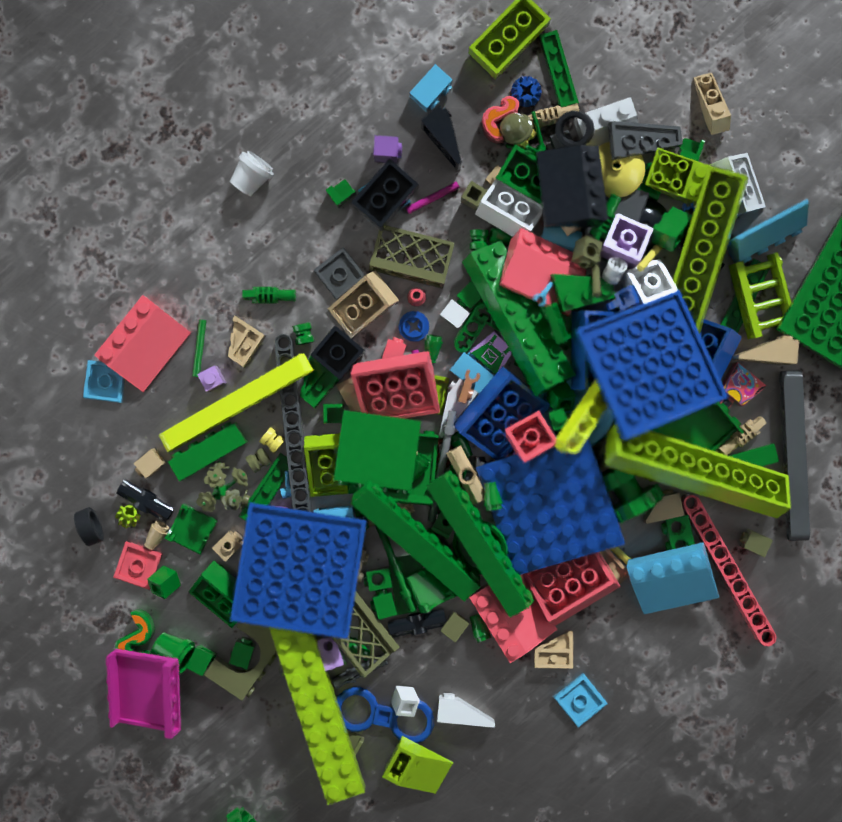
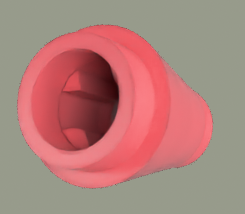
(416, 302)

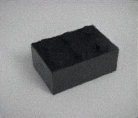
(385, 194)

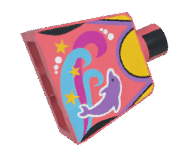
(740, 386)

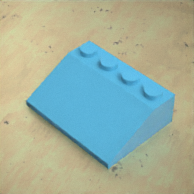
(769, 232)
(672, 578)

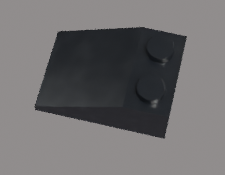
(440, 130)

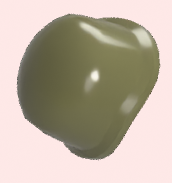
(516, 128)

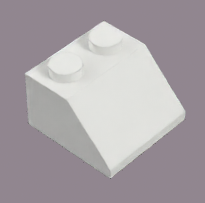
(651, 282)

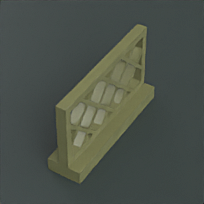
(408, 272)
(378, 635)

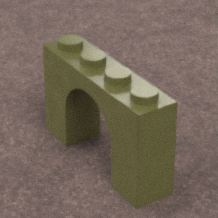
(240, 681)

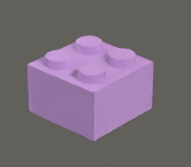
(626, 240)

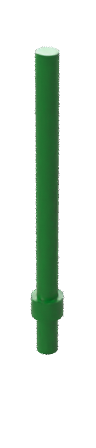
(405, 590)

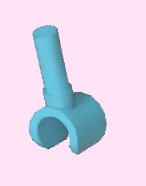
(543, 294)
(286, 491)

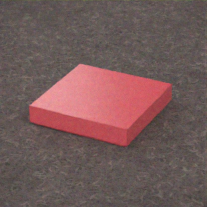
(137, 564)

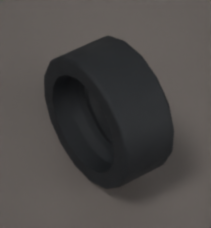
(562, 121)
(88, 526)

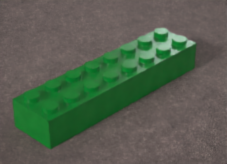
(518, 322)

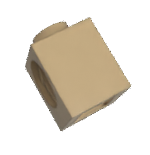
(149, 463)

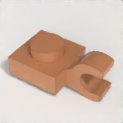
(466, 391)

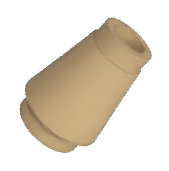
(156, 534)

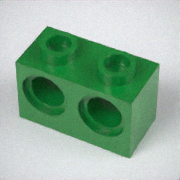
(683, 533)

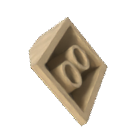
(363, 304)
(779, 351)

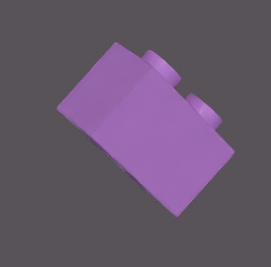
(387, 147)

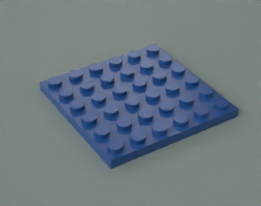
(651, 364)
(552, 507)
(298, 570)

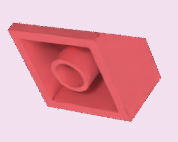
(530, 437)

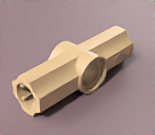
(461, 463)

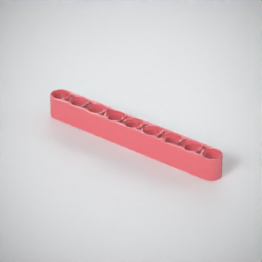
(735, 574)

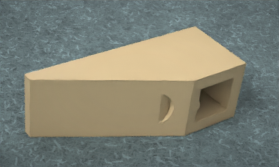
(712, 104)

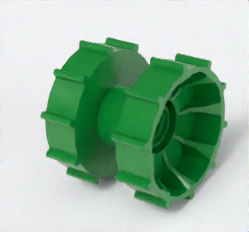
(632, 498)

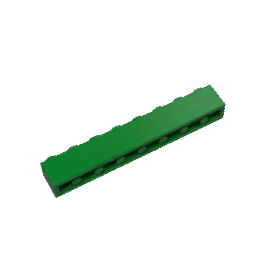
(416, 540)
(480, 543)

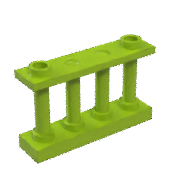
(744, 293)

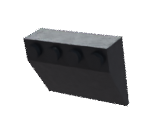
(572, 187)

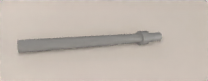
(448, 431)

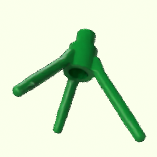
(541, 147)

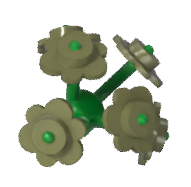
(229, 498)

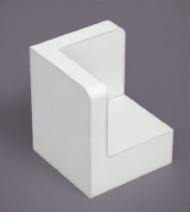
(454, 314)
(405, 701)

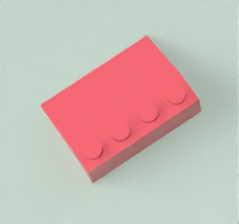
(532, 262)
(142, 343)
(397, 386)
(571, 586)
(513, 634)

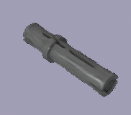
(352, 674)

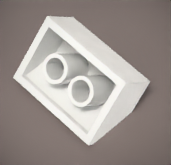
(619, 111)
(741, 164)
(509, 209)

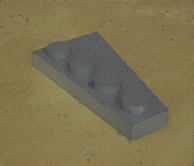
(636, 139)

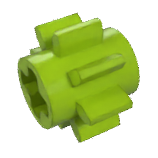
(127, 516)

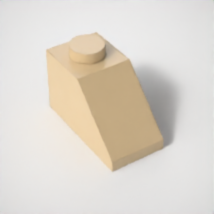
(665, 509)

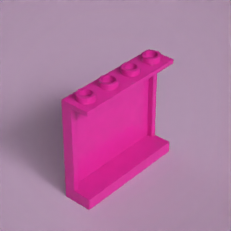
(144, 691)

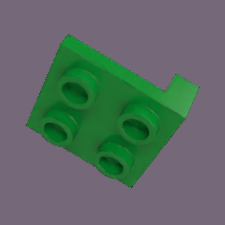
(191, 529)
(428, 590)

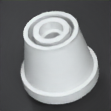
(251, 173)

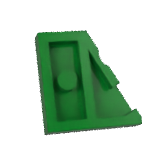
(557, 321)
(317, 383)

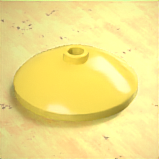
(624, 179)

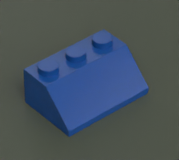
(720, 343)

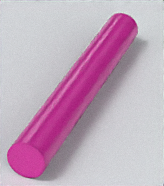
(431, 198)

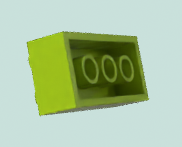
(509, 36)

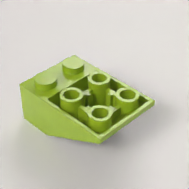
(677, 176)
(416, 767)

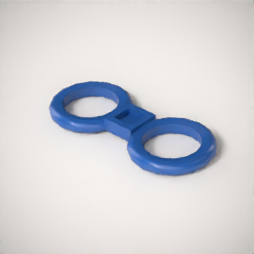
(385, 715)

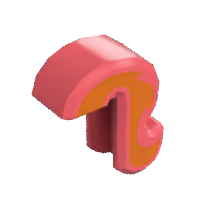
(495, 115)

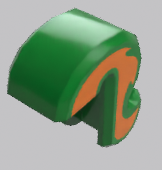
(140, 636)

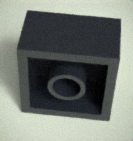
(337, 352)

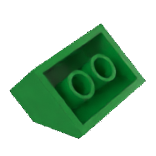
(521, 173)
(216, 591)

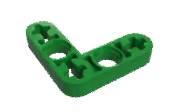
(479, 319)

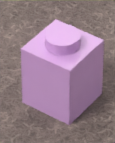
(211, 378)

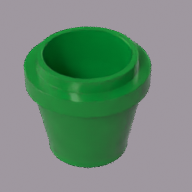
(174, 647)

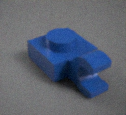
(625, 299)

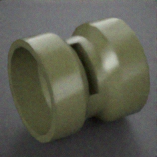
(258, 460)

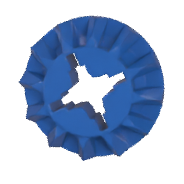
(527, 100)
(413, 317)

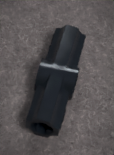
(145, 500)
(417, 623)

